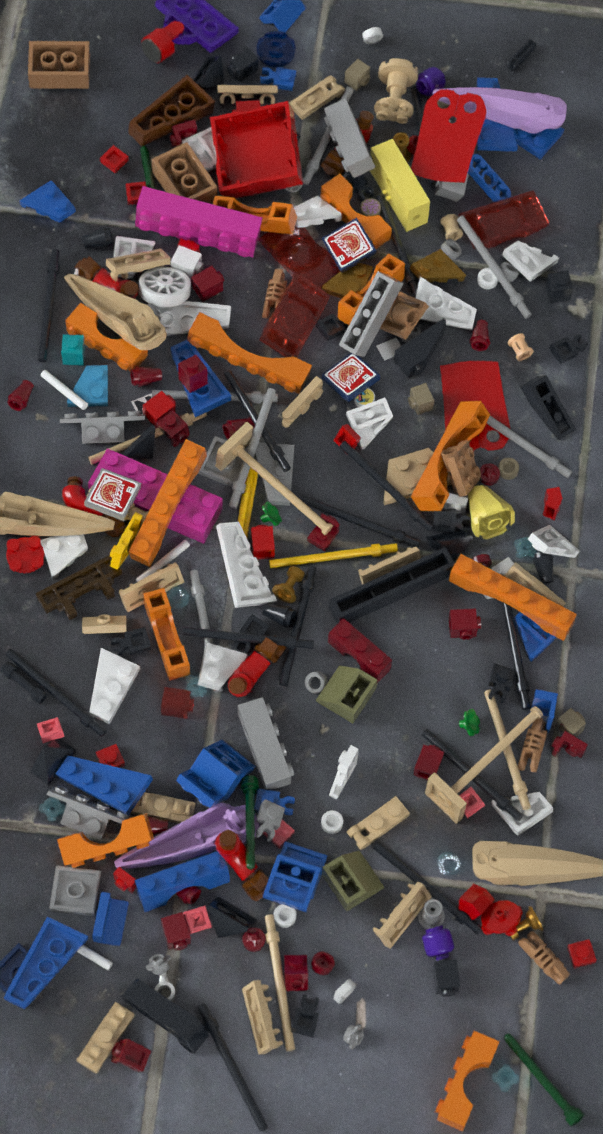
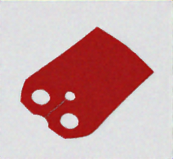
(447, 147)
(475, 383)

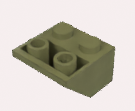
(347, 692)
(351, 879)

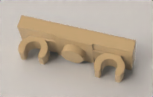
(247, 91)
(137, 262)
(389, 564)
(166, 578)
(524, 578)
(164, 808)
(403, 914)
(260, 1017)
(105, 1037)

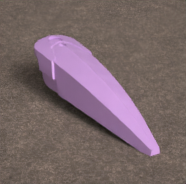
(516, 108)
(189, 838)

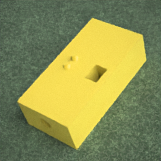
(400, 185)

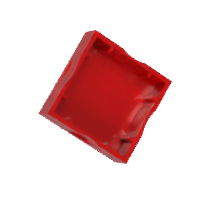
(256, 150)

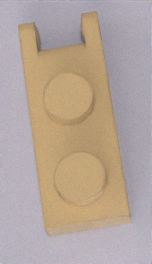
(302, 402)

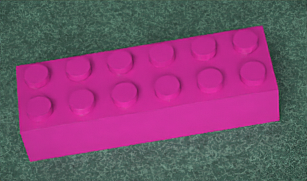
(198, 222)
(196, 510)

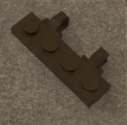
(64, 592)

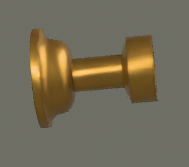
(402, 142)
(285, 590)
(530, 921)

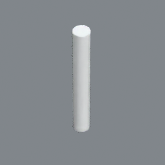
(64, 390)
(165, 560)
(95, 957)

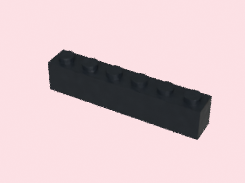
(392, 586)

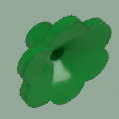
(270, 514)
(470, 722)

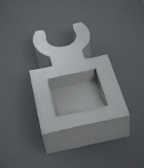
(270, 817)

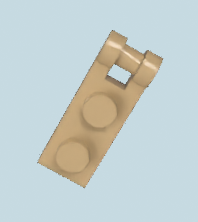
(316, 97)
(378, 823)

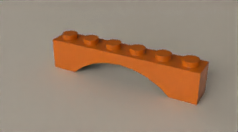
(287, 372)
(465, 424)
(159, 516)
(544, 612)

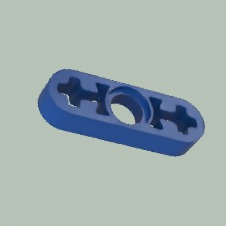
(495, 179)

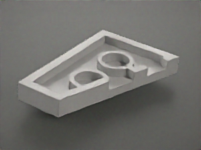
(266, 460)

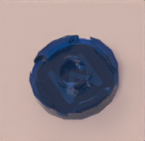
(276, 49)

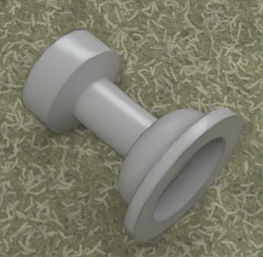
(431, 914)

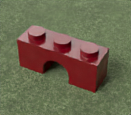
(350, 641)

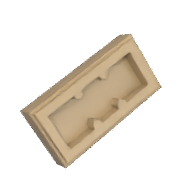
(104, 624)

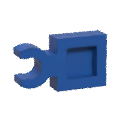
(282, 78)
(273, 796)

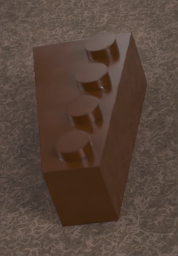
(178, 105)

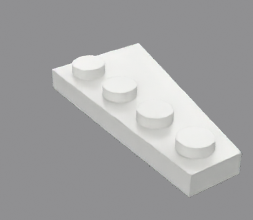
(181, 317)
(243, 573)

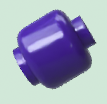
(430, 80)
(438, 942)

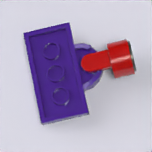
(185, 24)

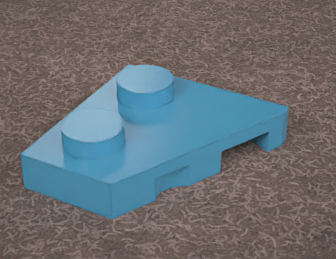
(92, 386)

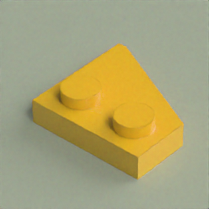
(120, 551)

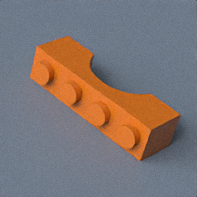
(338, 194)
(276, 218)
(350, 302)
(85, 322)
(166, 635)
(78, 847)
(478, 1054)

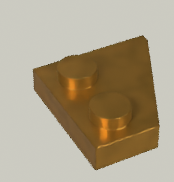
(437, 268)
(352, 279)

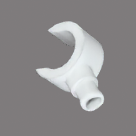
(163, 983)

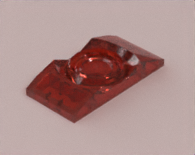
(507, 219)
(301, 255)
(294, 317)

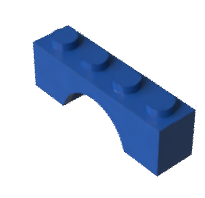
(161, 886)

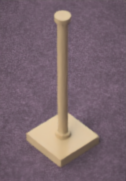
(235, 447)
(447, 798)

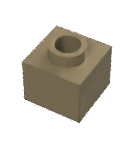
(357, 75)
(421, 399)
(571, 722)

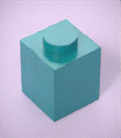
(73, 349)

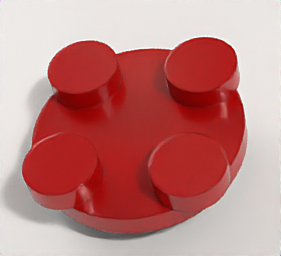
(25, 554)
(501, 918)

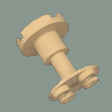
(397, 76)

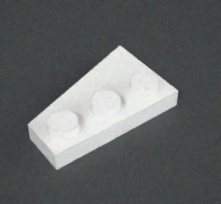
(444, 306)
(111, 684)

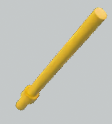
(375, 550)

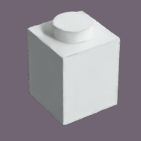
(187, 261)

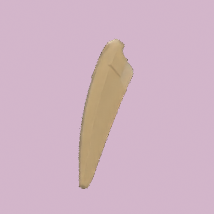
(121, 313)
(42, 518)
(531, 865)

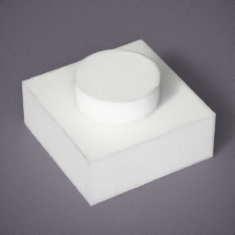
(456, 503)

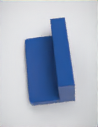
(282, 13)
(546, 703)
(110, 920)

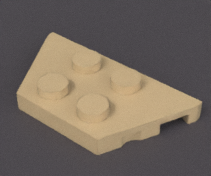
(406, 472)

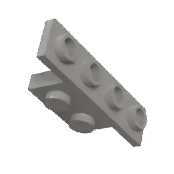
(102, 428)
(84, 814)

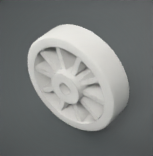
(164, 286)

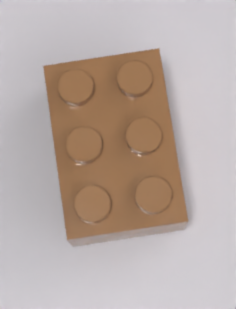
(59, 64)
(184, 175)

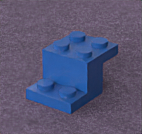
(215, 773)
(295, 876)

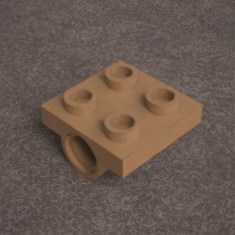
(403, 315)
(462, 467)

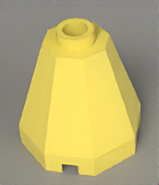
(489, 512)

